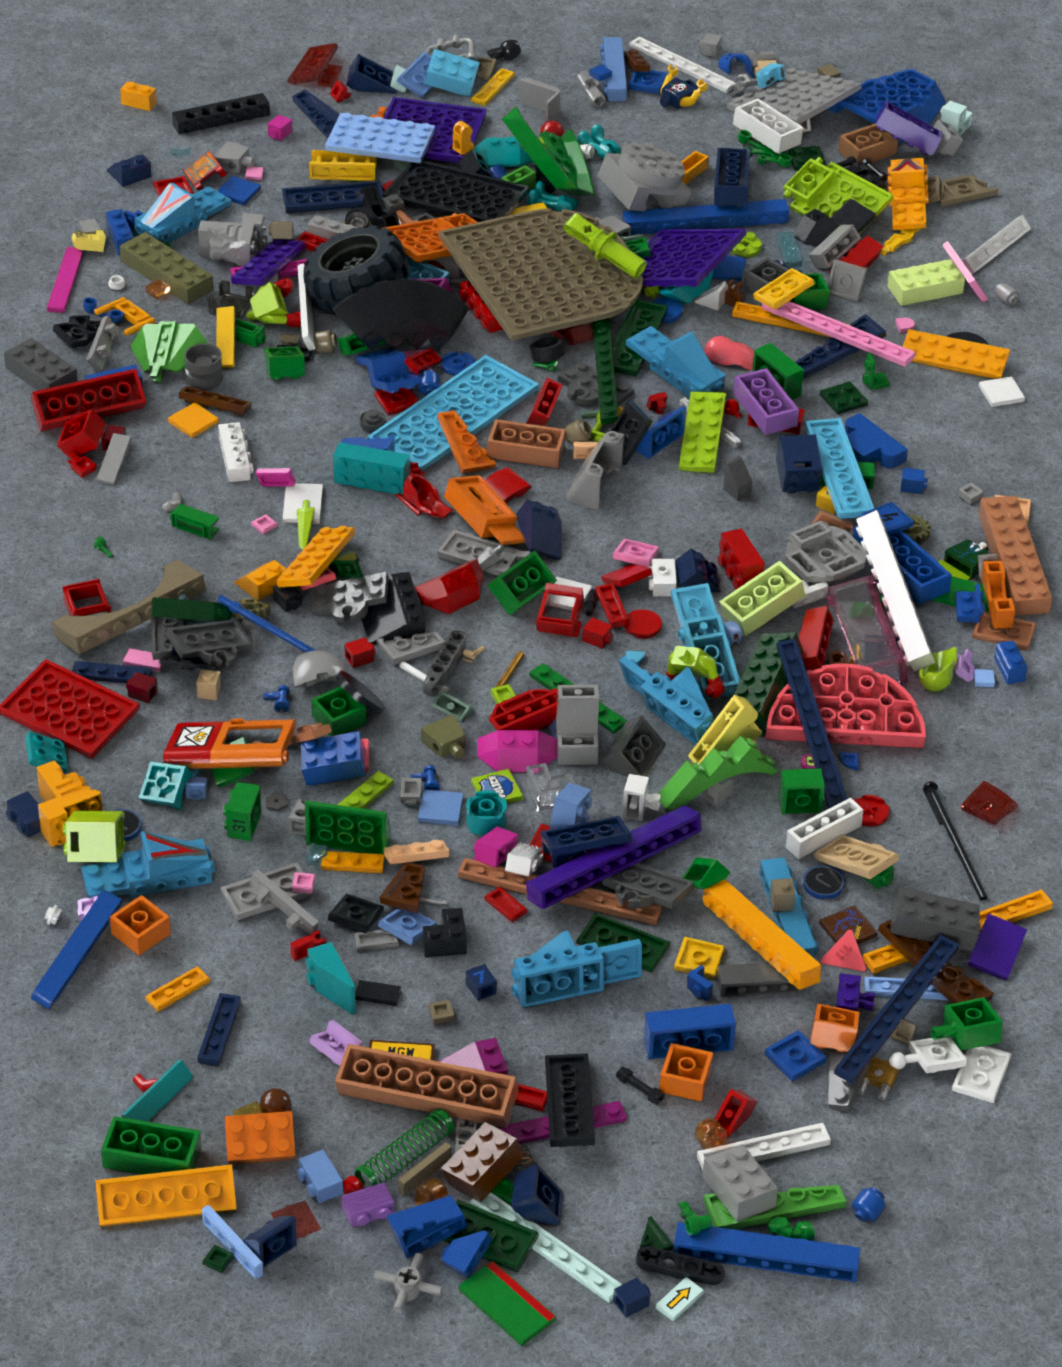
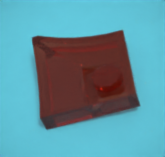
(989, 803)

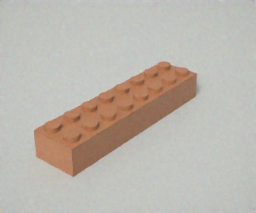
(1012, 542)
(427, 1085)

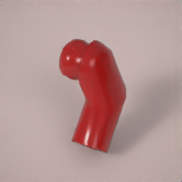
(142, 1083)

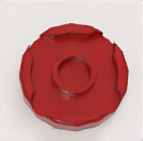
(643, 624)

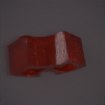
(578, 334)

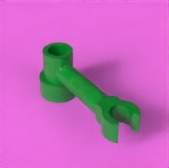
(694, 1222)

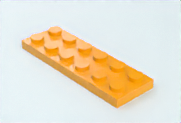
(957, 354)
(316, 556)
(165, 1195)

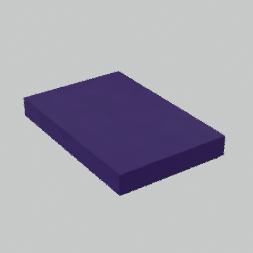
(997, 947)

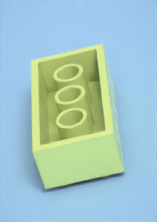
(926, 282)
(763, 598)

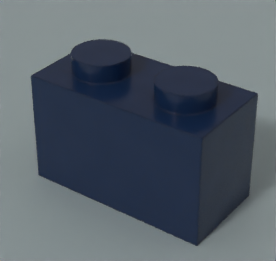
(25, 813)

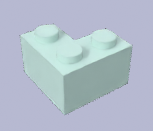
(956, 116)

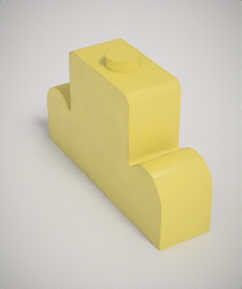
(734, 720)

